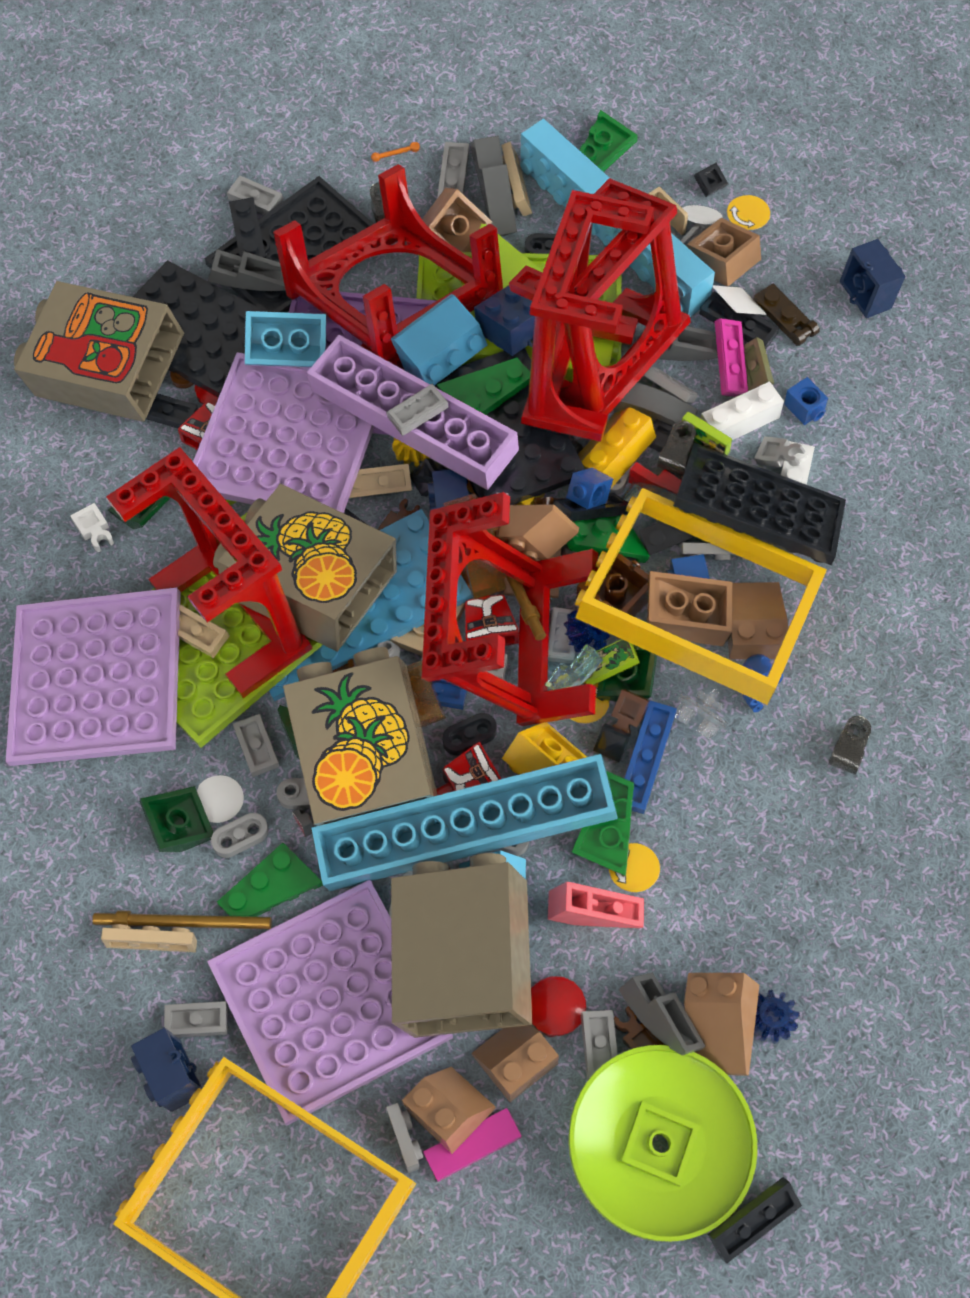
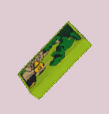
(708, 435)
(616, 659)

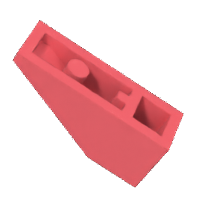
(594, 907)

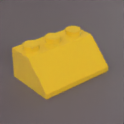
(622, 443)
(540, 748)

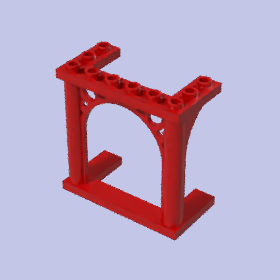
(402, 224)
(555, 306)
(603, 387)
(248, 579)
(467, 662)

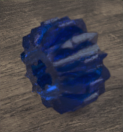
(583, 633)
(780, 1009)

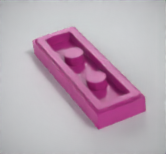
(731, 357)
(486, 1139)

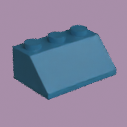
(439, 341)

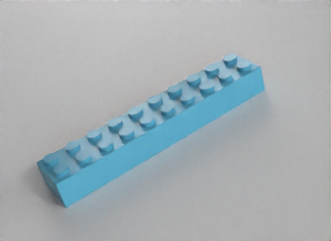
(563, 168)
(464, 822)

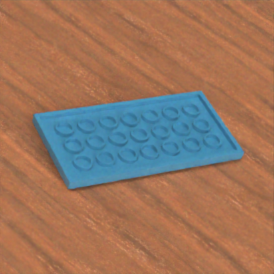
(397, 607)

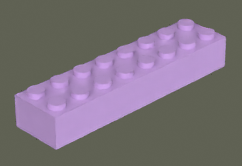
(372, 386)

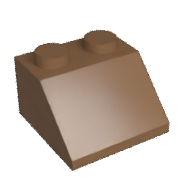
(455, 218)
(727, 250)
(537, 530)
(516, 1059)
(447, 1107)

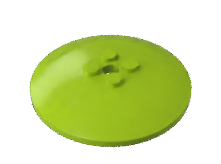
(707, 1135)

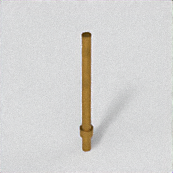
(529, 612)
(201, 921)

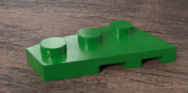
(607, 141)
(490, 386)
(596, 533)
(609, 841)
(270, 883)

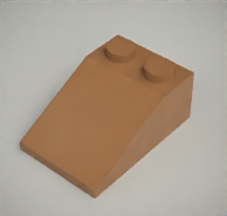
(691, 607)
(757, 620)
(724, 1016)

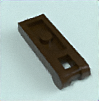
(786, 314)

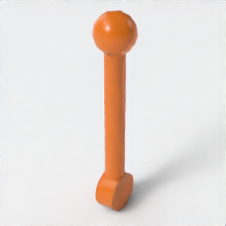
(414, 147)

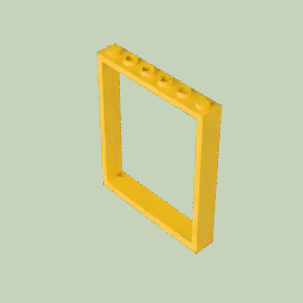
(678, 649)
(183, 1130)

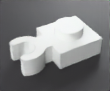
(92, 525)

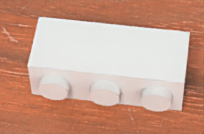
(746, 411)

